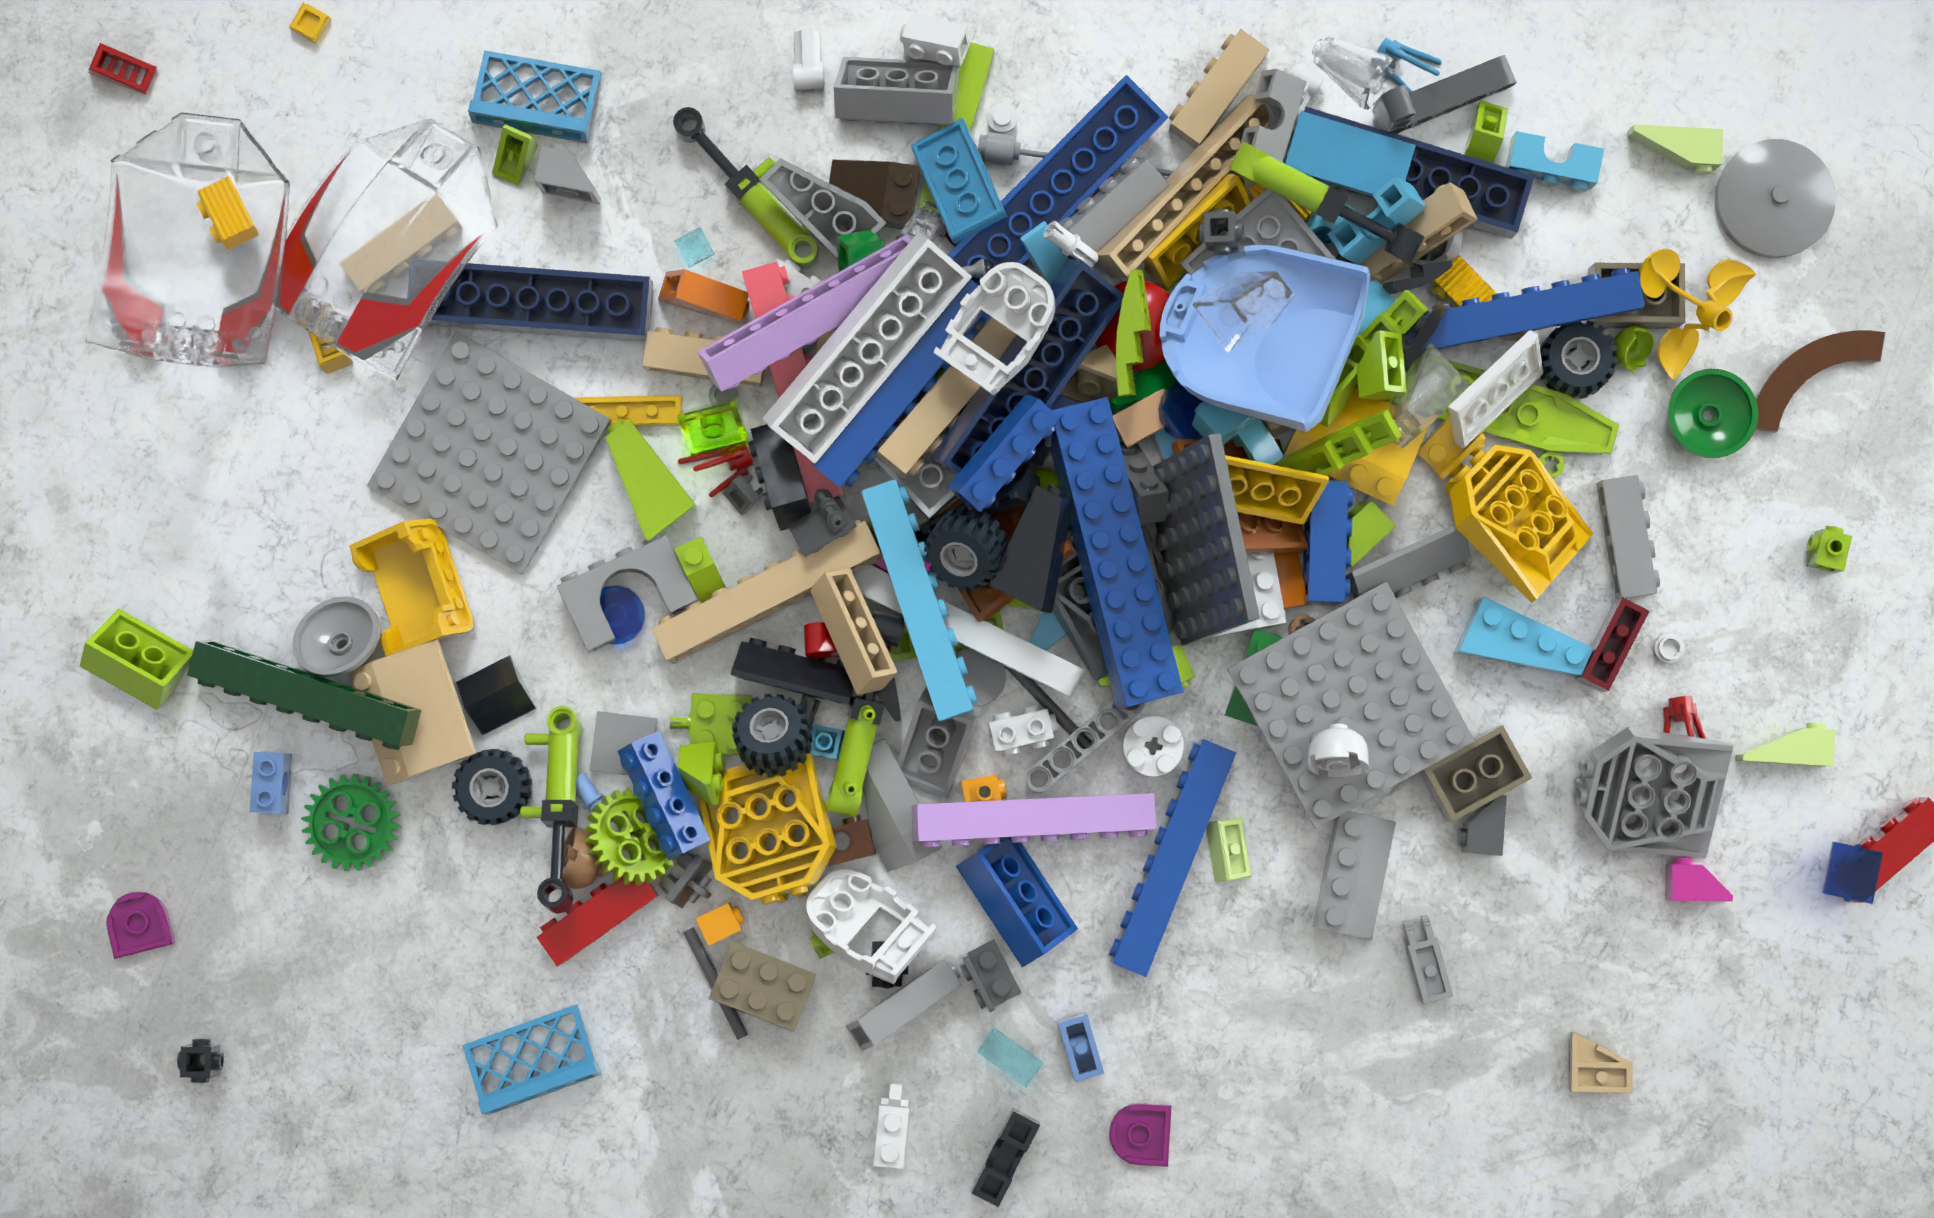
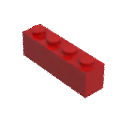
(1902, 837)
(594, 918)

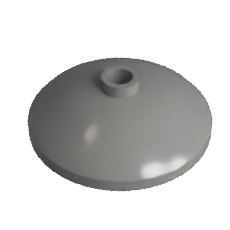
(330, 627)

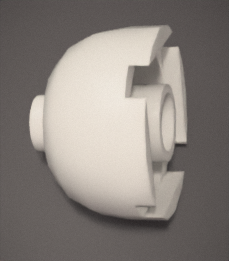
(1338, 751)

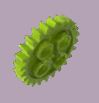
(609, 843)

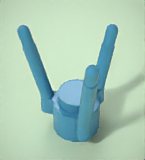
(1399, 52)

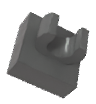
(742, 494)

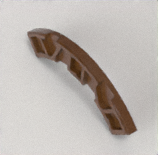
(1808, 361)

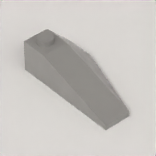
(820, 205)
(890, 810)

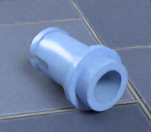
(587, 792)

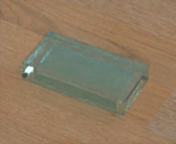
(1010, 1057)

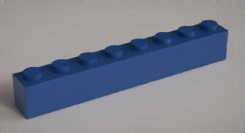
(1537, 309)
(893, 399)
(1173, 857)

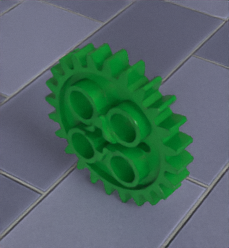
(342, 847)

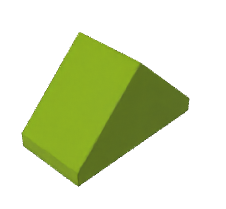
(513, 155)

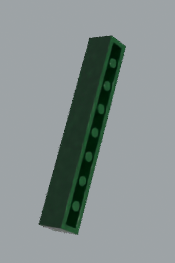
(304, 693)

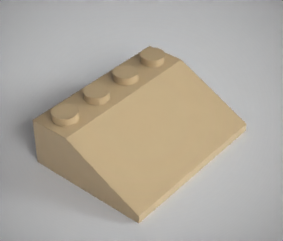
(424, 682)

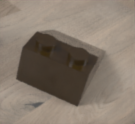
(884, 185)

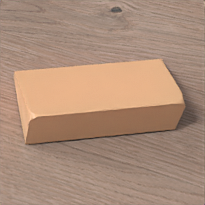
(1139, 419)

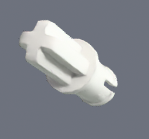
(1070, 244)

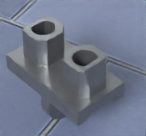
(691, 883)

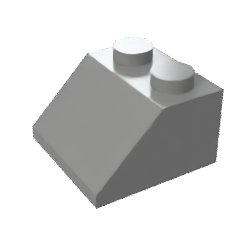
(562, 175)

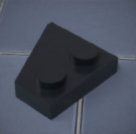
(1424, 328)

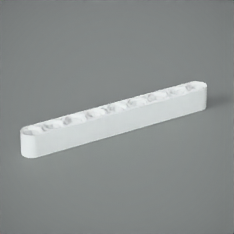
(983, 638)

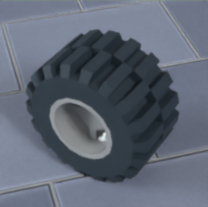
(1578, 359)
(965, 548)
(772, 735)
(491, 786)

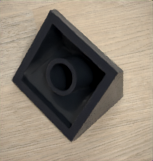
(495, 695)

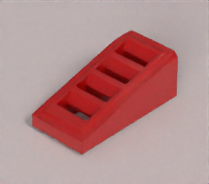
(98, 60)

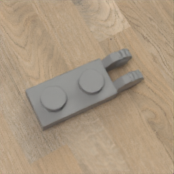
(1427, 963)

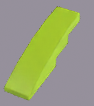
(1398, 318)
(1132, 321)
(1344, 445)

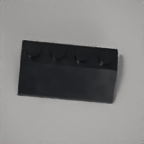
(792, 672)

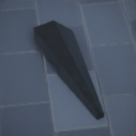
(1008, 497)

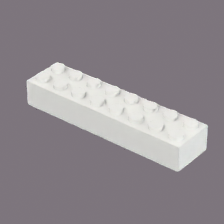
(866, 347)

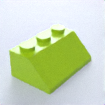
(136, 658)

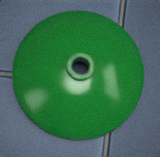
(1731, 407)

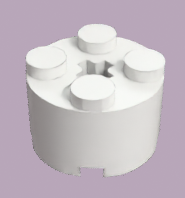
(1166, 735)

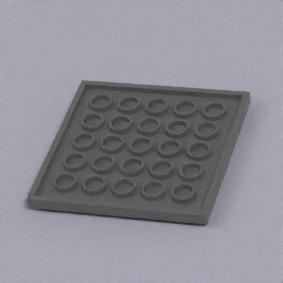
(1203, 544)

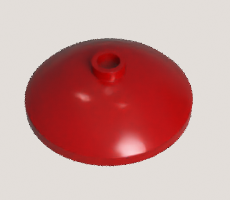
(1151, 340)

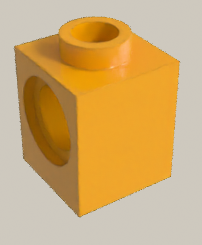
(720, 923)

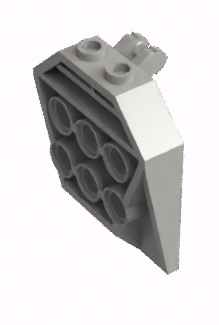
(1615, 773)

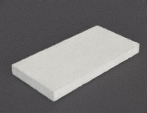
(1496, 389)

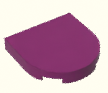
(138, 924)
(1142, 1134)

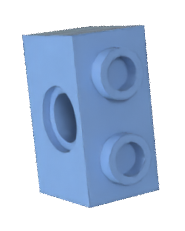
(270, 782)
(1080, 1047)

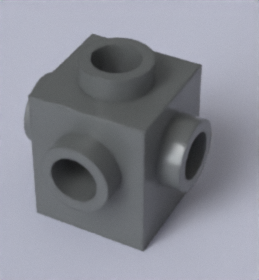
(1214, 224)

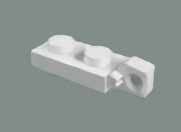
(892, 1129)

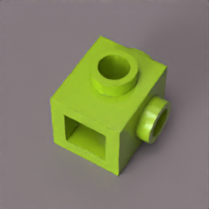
(1829, 549)

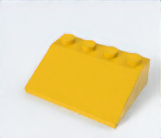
(1380, 472)

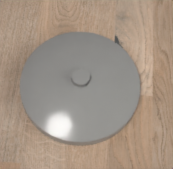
(1775, 198)

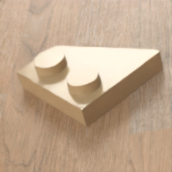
(1597, 1068)

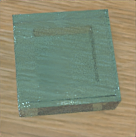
(694, 247)

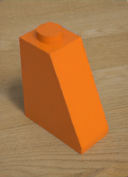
(704, 295)

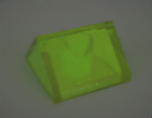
(713, 426)

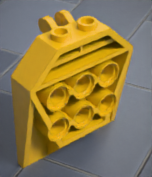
(1517, 517)
(791, 864)

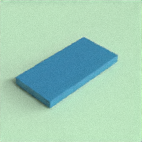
(1347, 154)
(958, 180)

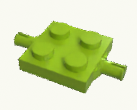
(712, 719)

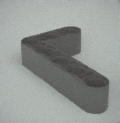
(1402, 110)

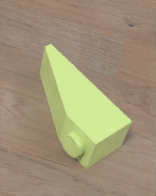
(1684, 146)
(1799, 747)

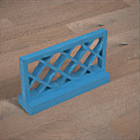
(525, 118)
(532, 1086)

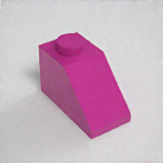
(1692, 883)

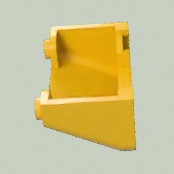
(415, 584)

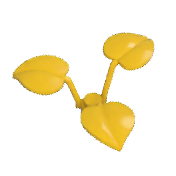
(1724, 284)

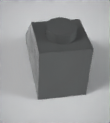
(1484, 829)

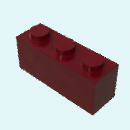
(1613, 644)

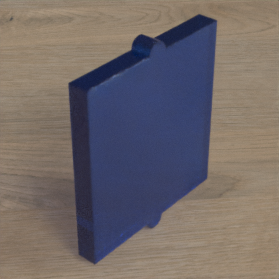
(1852, 872)

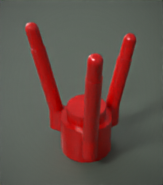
(735, 457)
(1683, 711)

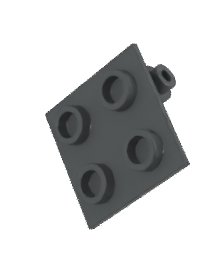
(822, 524)

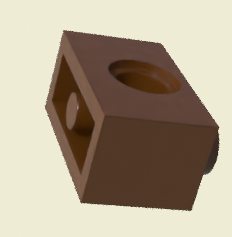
(860, 841)

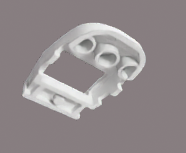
(1014, 299)
(846, 903)

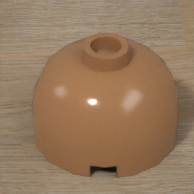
(577, 863)

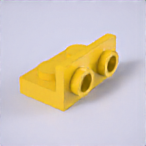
(1442, 452)

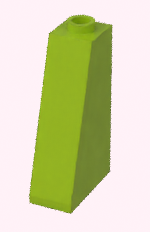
(649, 484)

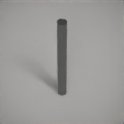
(1047, 703)
(711, 975)

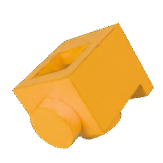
(972, 786)

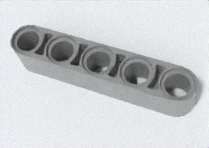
(1076, 753)

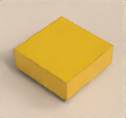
(309, 22)

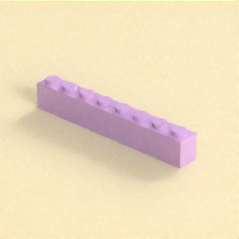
(795, 321)
(1032, 818)

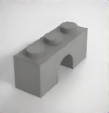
(1282, 97)

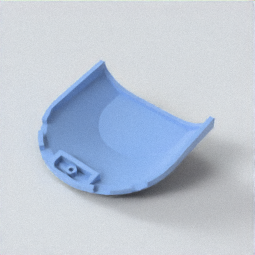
(1288, 367)

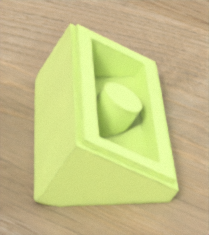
(1228, 850)

